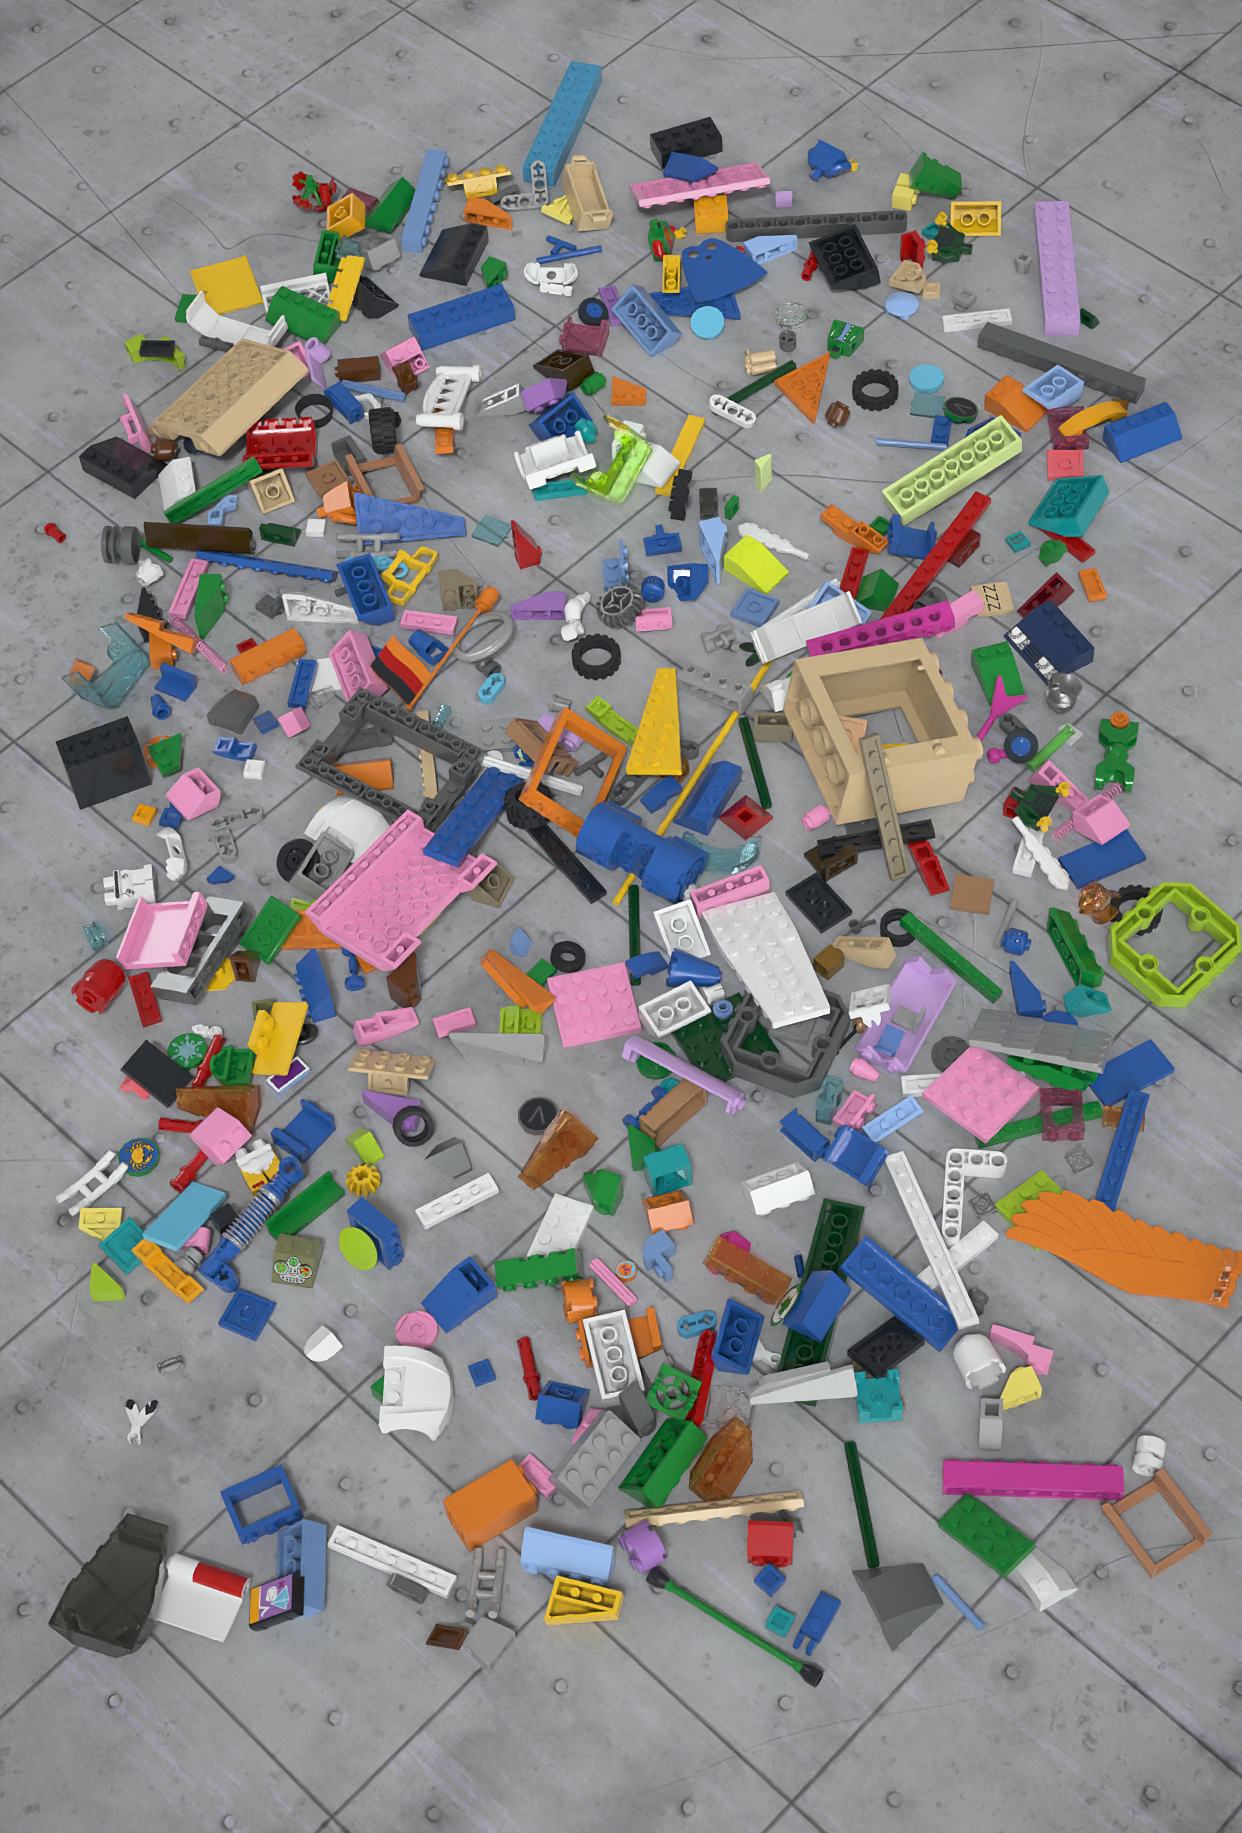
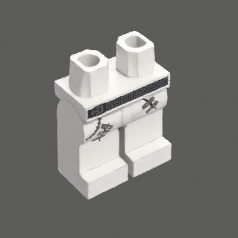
(129, 886)

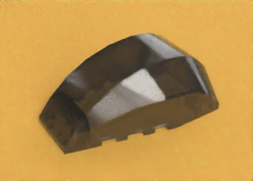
(117, 1592)

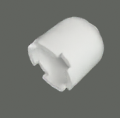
(978, 1361)

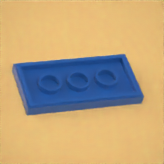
(1101, 861)
(1131, 1070)

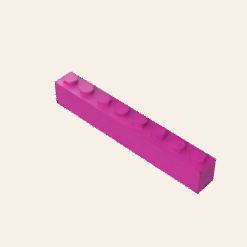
(1033, 1480)

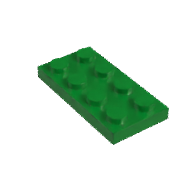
(986, 1535)

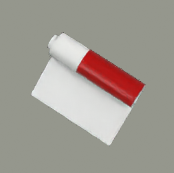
(201, 1597)

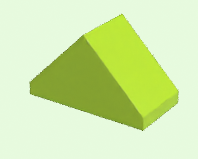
(364, 1146)
(103, 1286)

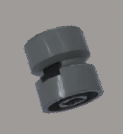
(932, 596)

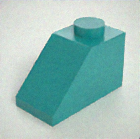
(1086, 1001)

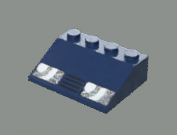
(1050, 642)

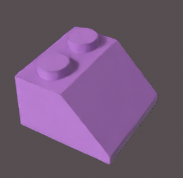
(544, 394)

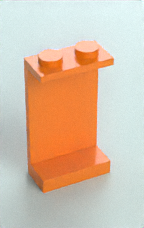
(643, 1332)

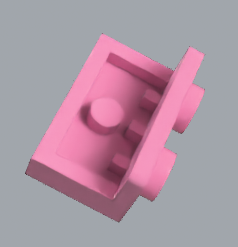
(654, 619)
(855, 1110)

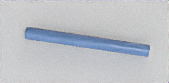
(911, 444)

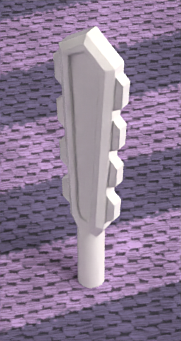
(770, 541)
(1050, 866)

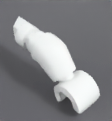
(573, 616)

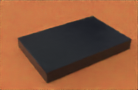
(818, 902)
(156, 1073)
(885, 1347)

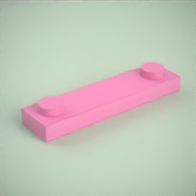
(188, 589)

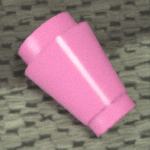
(864, 1070)

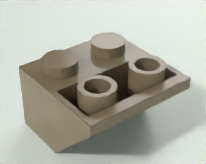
(457, 590)
(771, 726)

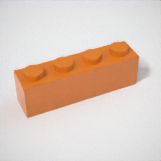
(268, 656)

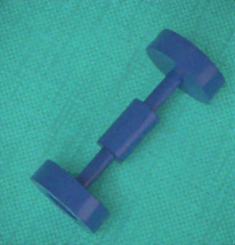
(353, 982)
(658, 1093)

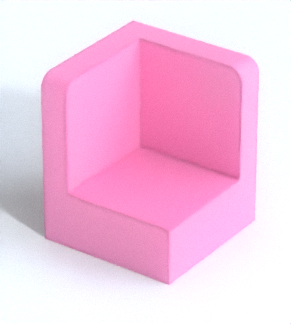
(294, 722)

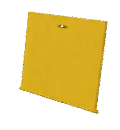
(227, 285)

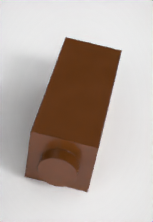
(358, 369)

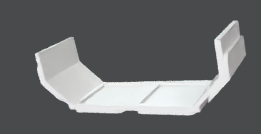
(210, 324)
(814, 622)

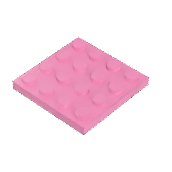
(594, 1005)
(980, 1092)

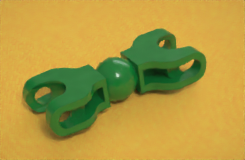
(1116, 755)

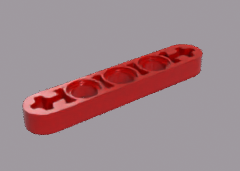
(705, 1369)

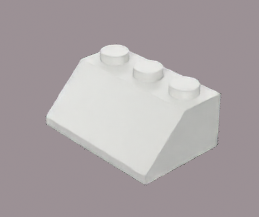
(176, 481)
(673, 1010)
(778, 1188)

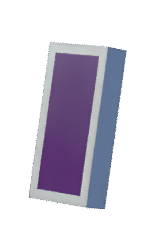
(282, 1083)

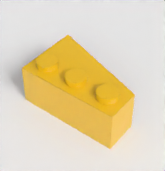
(582, 1602)

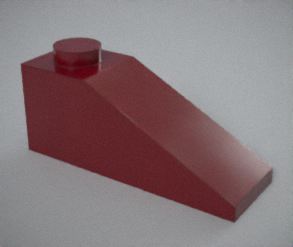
(1054, 589)

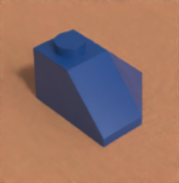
(687, 580)

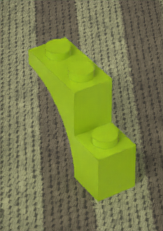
(133, 347)

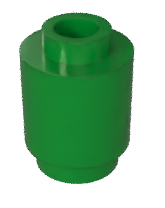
(593, 383)

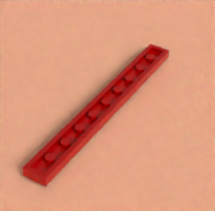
(939, 555)

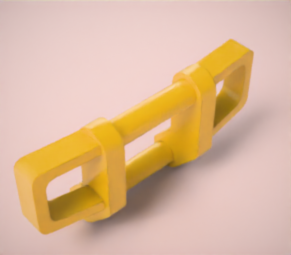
(412, 563)

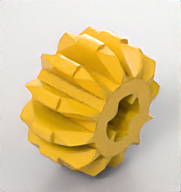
(363, 1180)

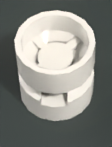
(1149, 1455)

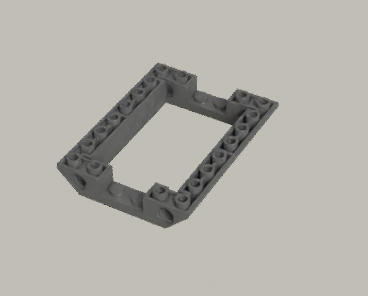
(369, 707)

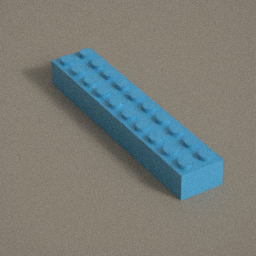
(563, 121)

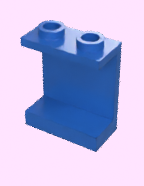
(908, 540)
(305, 1132)

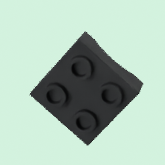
(679, 494)

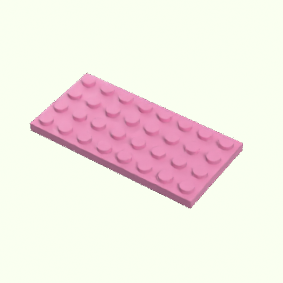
(724, 180)

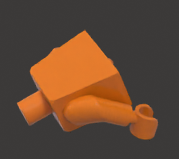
(340, 504)

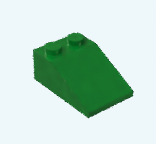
(210, 602)
(996, 661)

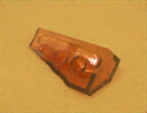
(237, 1100)
(557, 1148)

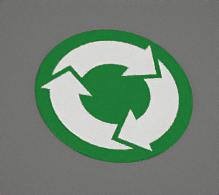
(785, 1305)

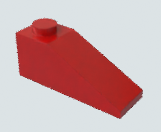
(525, 548)

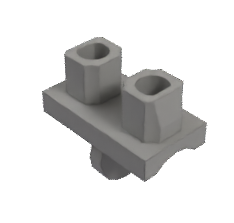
(718, 638)

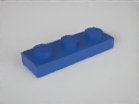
(302, 683)

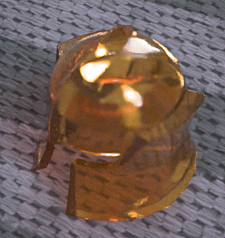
(1093, 899)

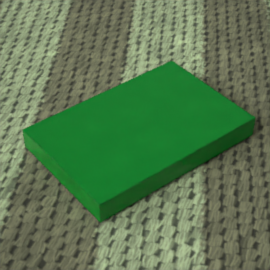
(270, 929)

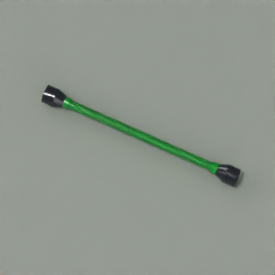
(809, 1673)

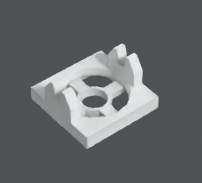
(868, 998)

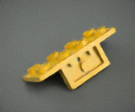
(478, 183)
(276, 1037)

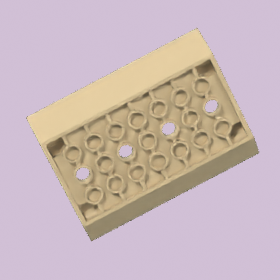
(230, 396)

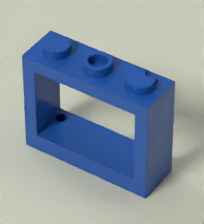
(380, 1230)
(255, 1486)

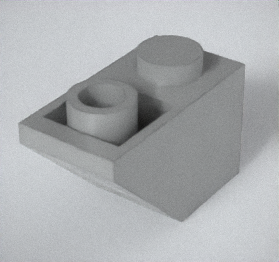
(990, 1424)

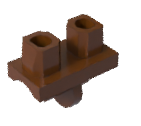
(405, 377)

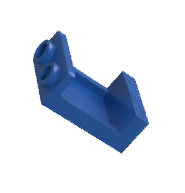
(856, 1155)

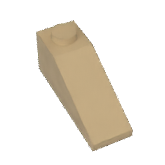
(868, 951)

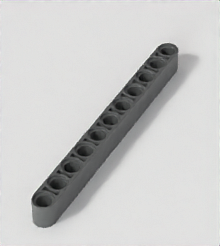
(816, 225)

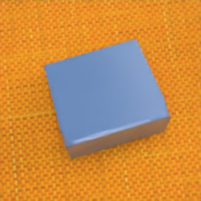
(520, 943)

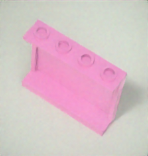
(162, 933)

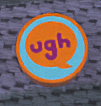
(626, 1271)

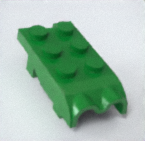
(1055, 1074)

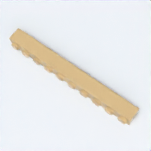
(427, 766)

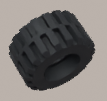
(382, 429)
(521, 815)

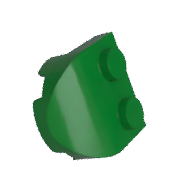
(233, 1066)

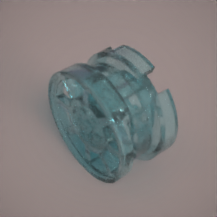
(94, 931)

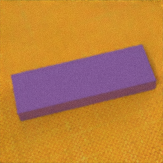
(610, 297)

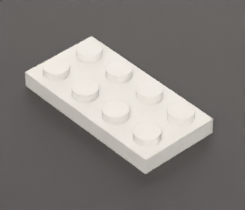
(561, 1226)

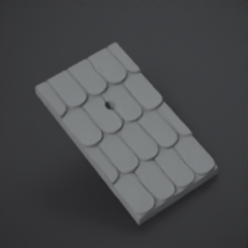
(1041, 1040)

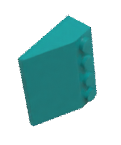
(1070, 505)

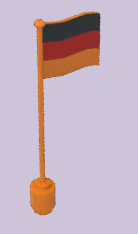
(406, 672)

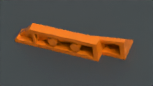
(516, 983)

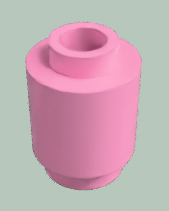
(816, 817)

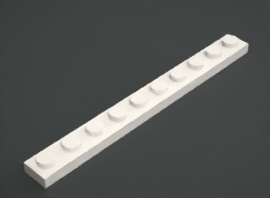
(931, 1241)

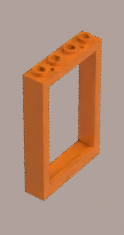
(592, 735)

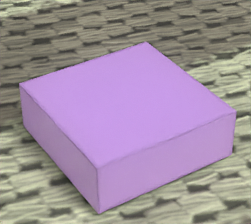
(783, 199)

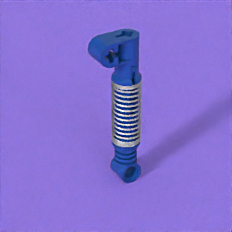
(248, 1223)

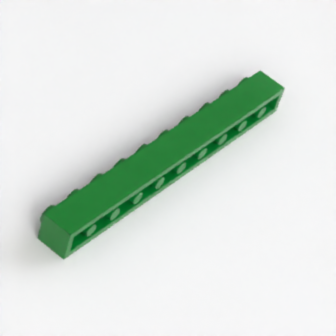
(951, 957)
(1034, 1124)

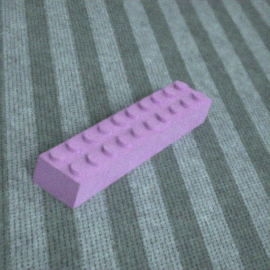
(1056, 268)

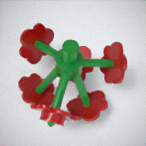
(303, 180)

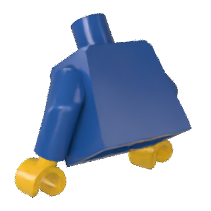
(828, 161)

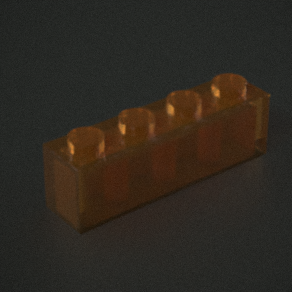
(747, 1271)

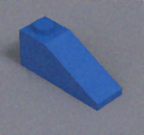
(1025, 994)

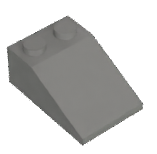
(378, 250)
(333, 861)

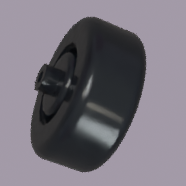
(292, 855)

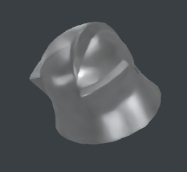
(1064, 697)

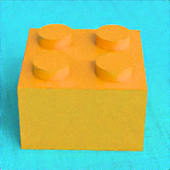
(711, 214)
(346, 216)

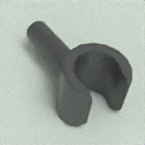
(854, 922)
(796, 1523)

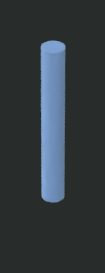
(958, 1602)

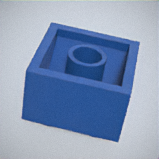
(562, 1404)

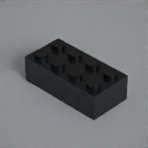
(694, 138)

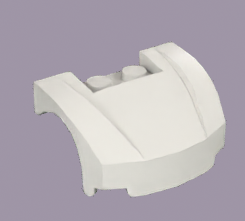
(553, 458)
(350, 824)
(415, 1391)

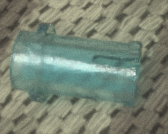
(443, 712)

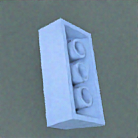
(567, 1557)

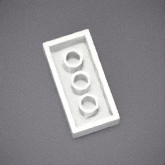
(612, 1355)

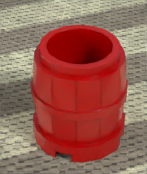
(99, 985)

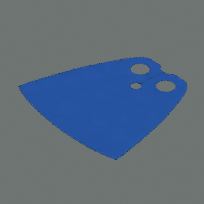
(722, 274)

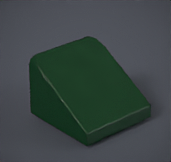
(1088, 319)

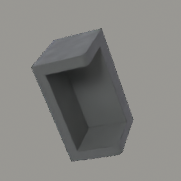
(345, 447)

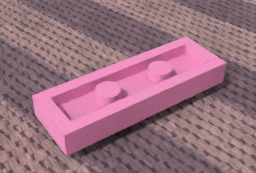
(429, 622)

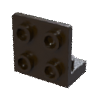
(833, 865)

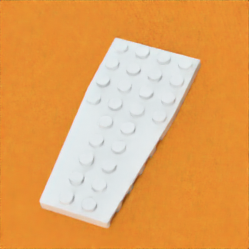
(768, 957)

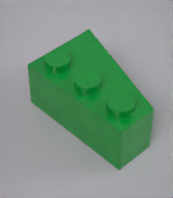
(934, 178)
(325, 256)

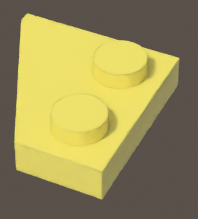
(559, 210)
(100, 1221)

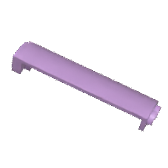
(912, 988)
(638, 1046)

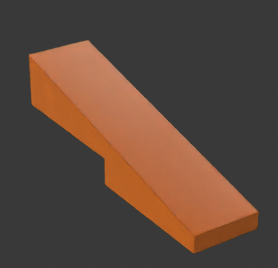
(156, 627)

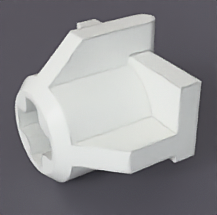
(148, 572)

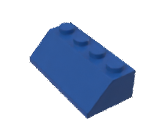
(1142, 432)
(366, 590)
(709, 797)

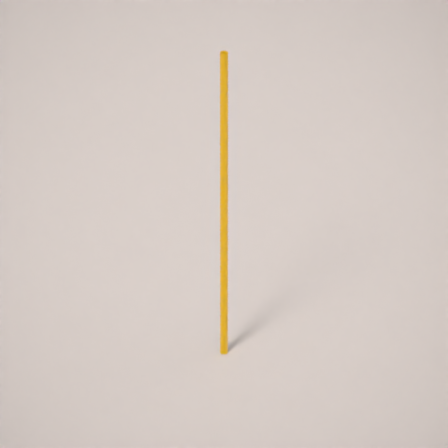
(694, 778)

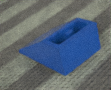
(459, 1295)

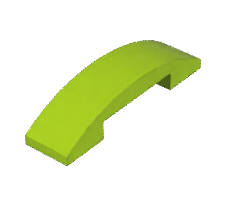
(611, 721)

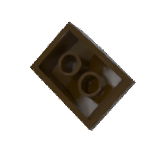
(566, 365)

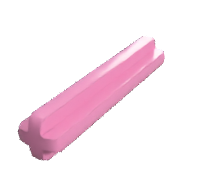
(613, 1282)

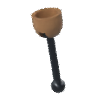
(858, 1026)

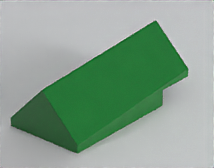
(391, 206)

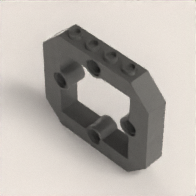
(777, 1075)

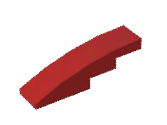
(928, 867)

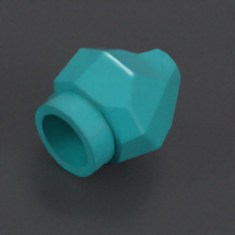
(587, 430)

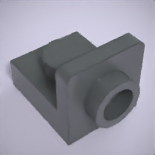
(270, 606)

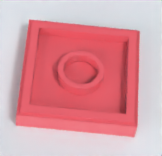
(1064, 464)

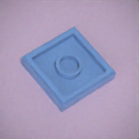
(754, 607)

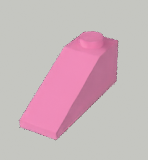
(1049, 774)

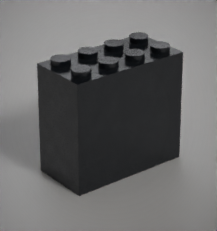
(103, 762)

